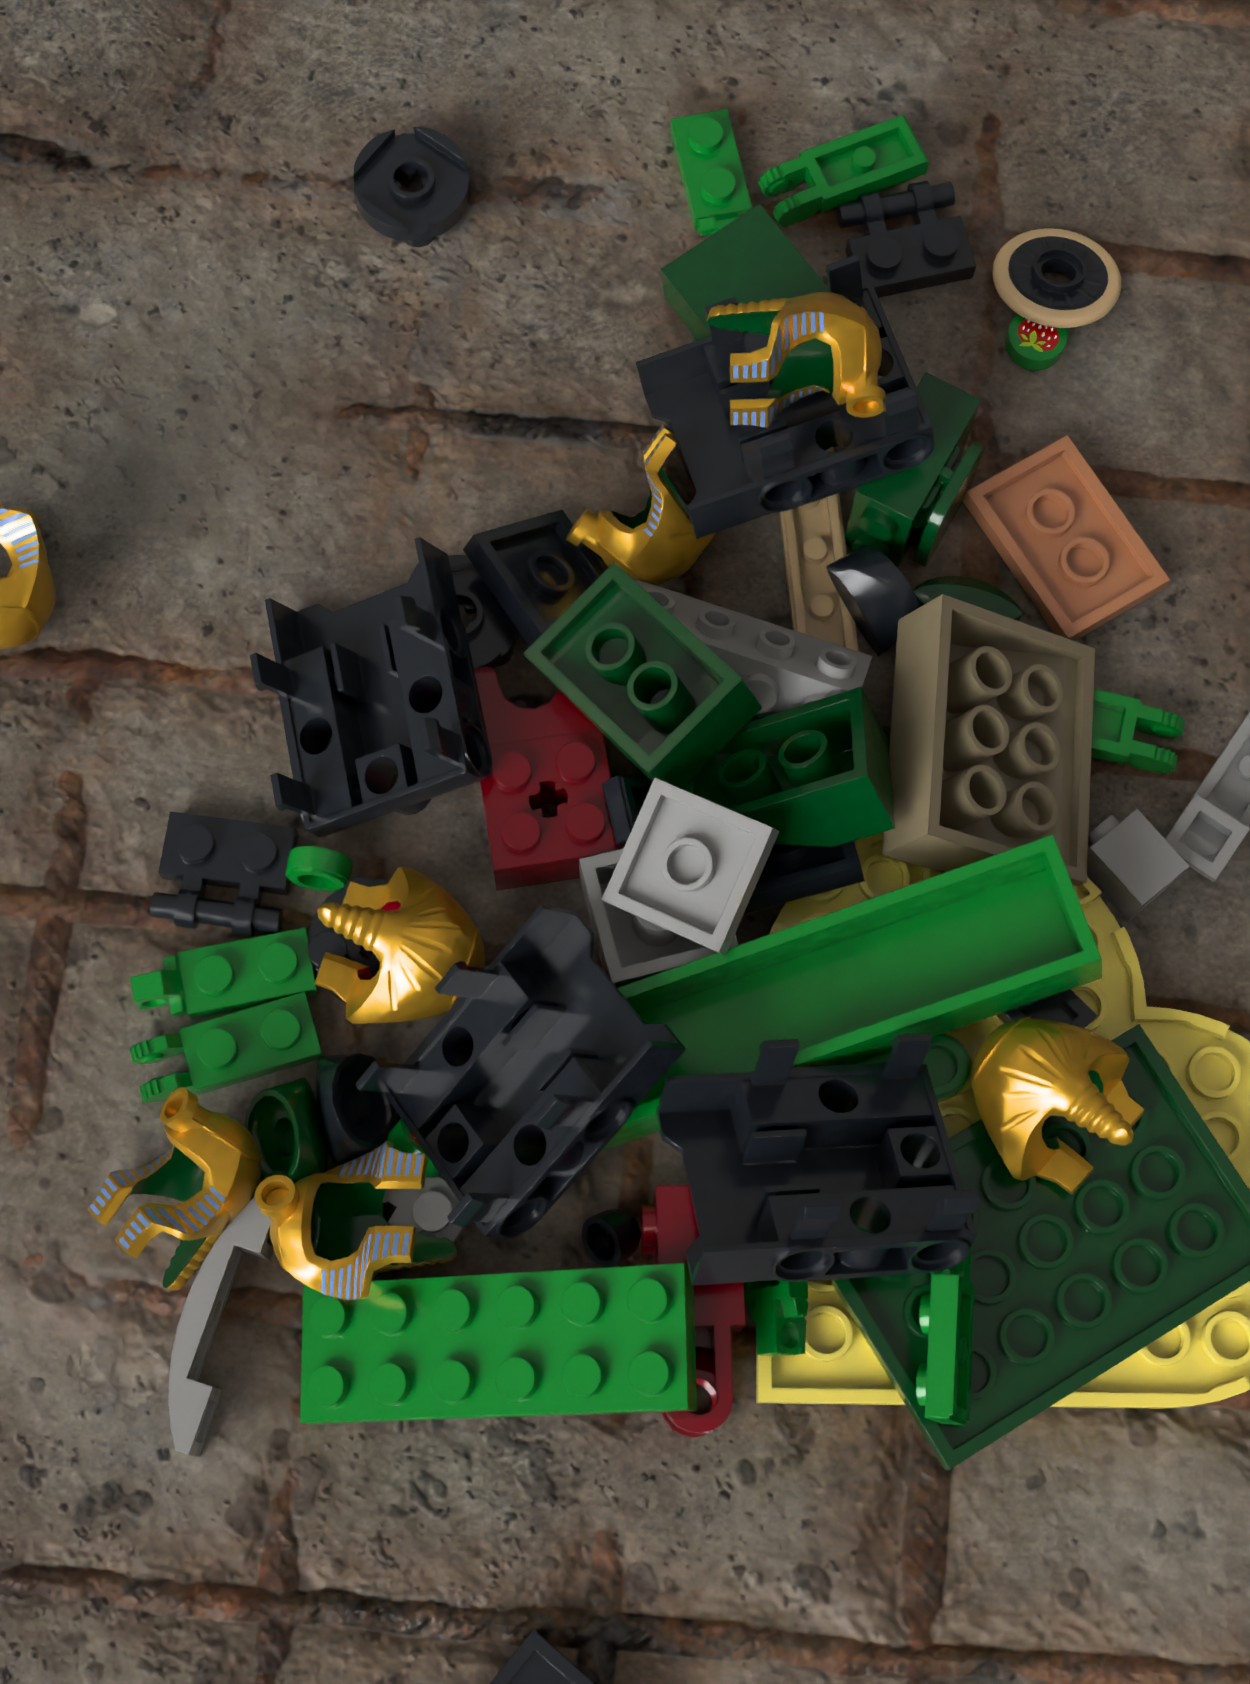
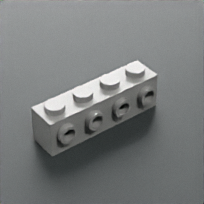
(774, 661)

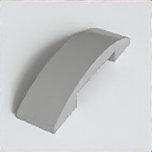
(1218, 810)
(189, 1401)

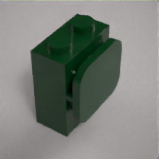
(741, 261)
(925, 498)

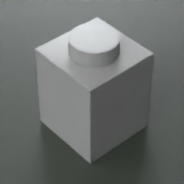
(1132, 862)

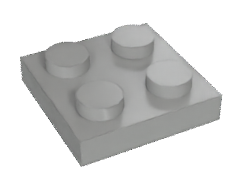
(690, 866)

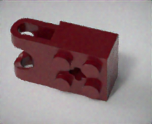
(540, 760)
(668, 1231)

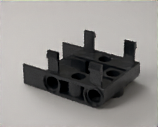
(769, 470)
(373, 687)
(525, 1074)
(805, 1156)

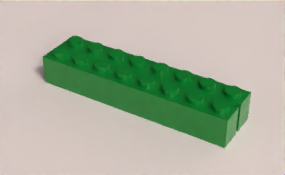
(876, 971)

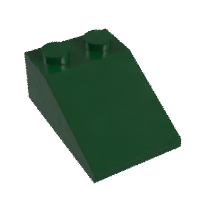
(643, 679)
(807, 772)

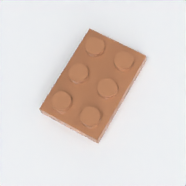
(1066, 540)

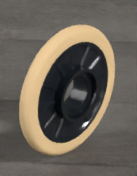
(1022, 286)

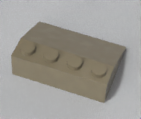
(988, 738)

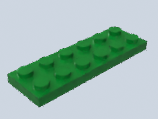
(502, 1346)

